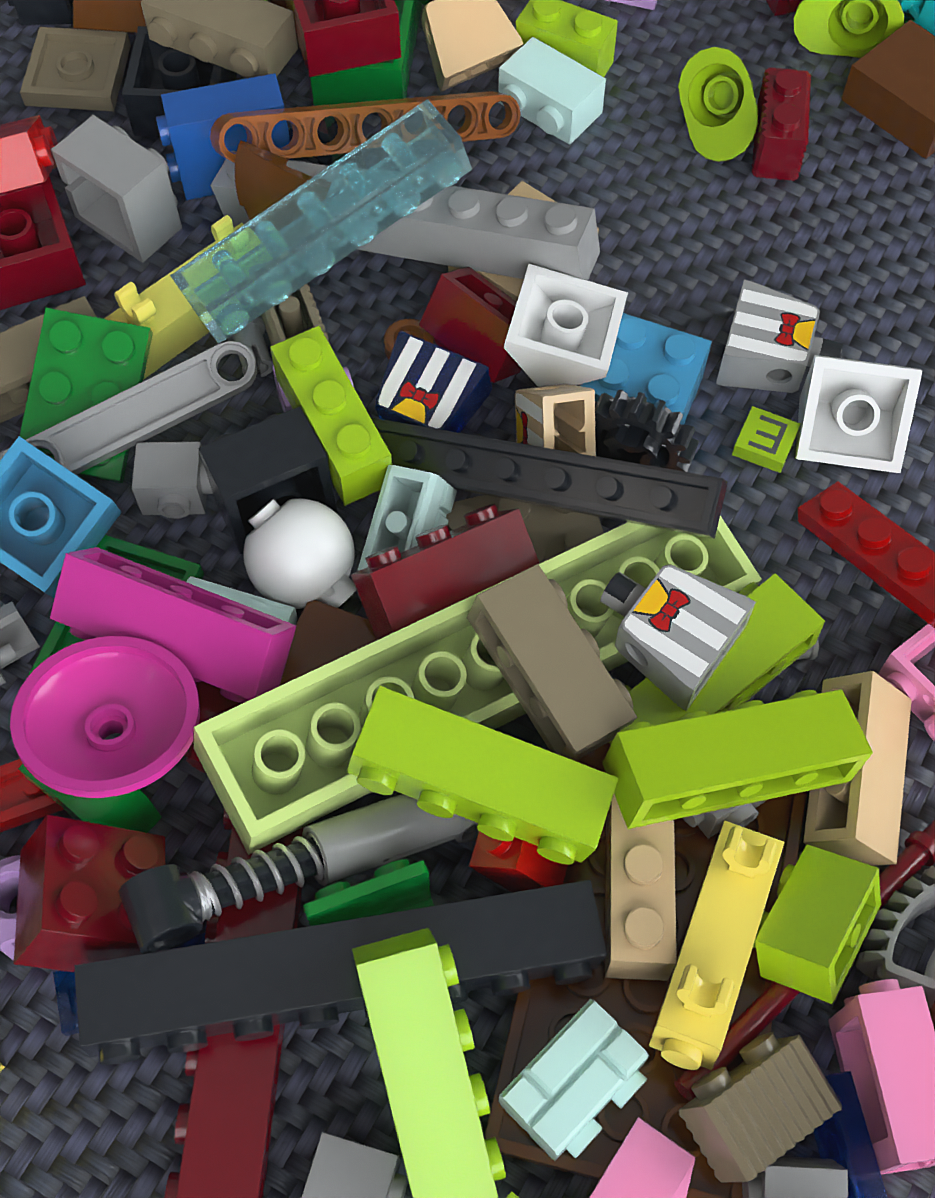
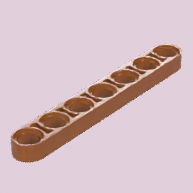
(350, 119)

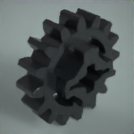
(642, 432)

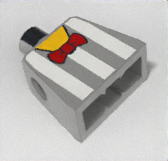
(772, 341)
(676, 628)

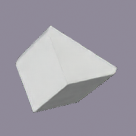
(564, 328)
(856, 413)

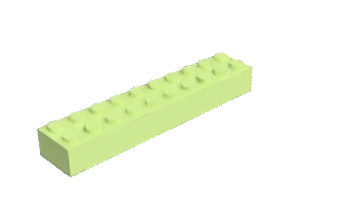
(289, 750)

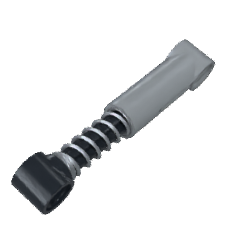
(170, 904)

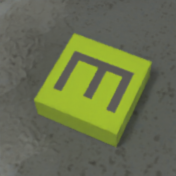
(766, 439)

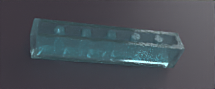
(323, 221)

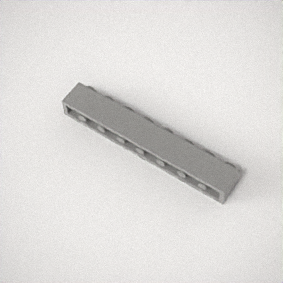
(470, 229)

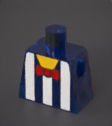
(431, 386)

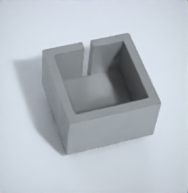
(118, 187)

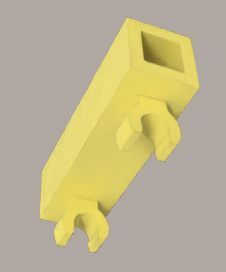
(166, 310)
(716, 948)

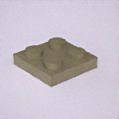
(75, 69)

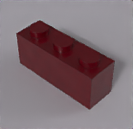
(443, 568)

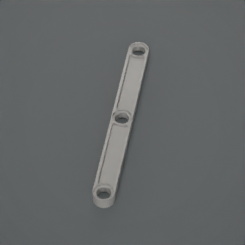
(144, 410)

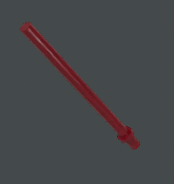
(918, 852)

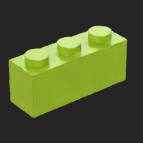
(318, 384)

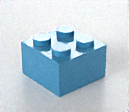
(655, 362)
(46, 515)

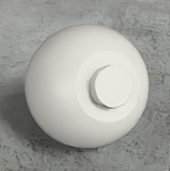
(300, 554)

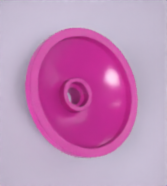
(102, 691)

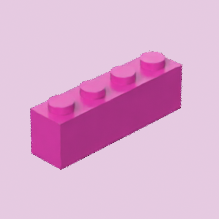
(209, 633)

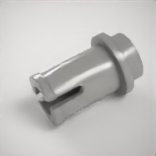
(253, 338)

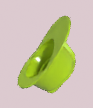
(846, 25)
(718, 104)

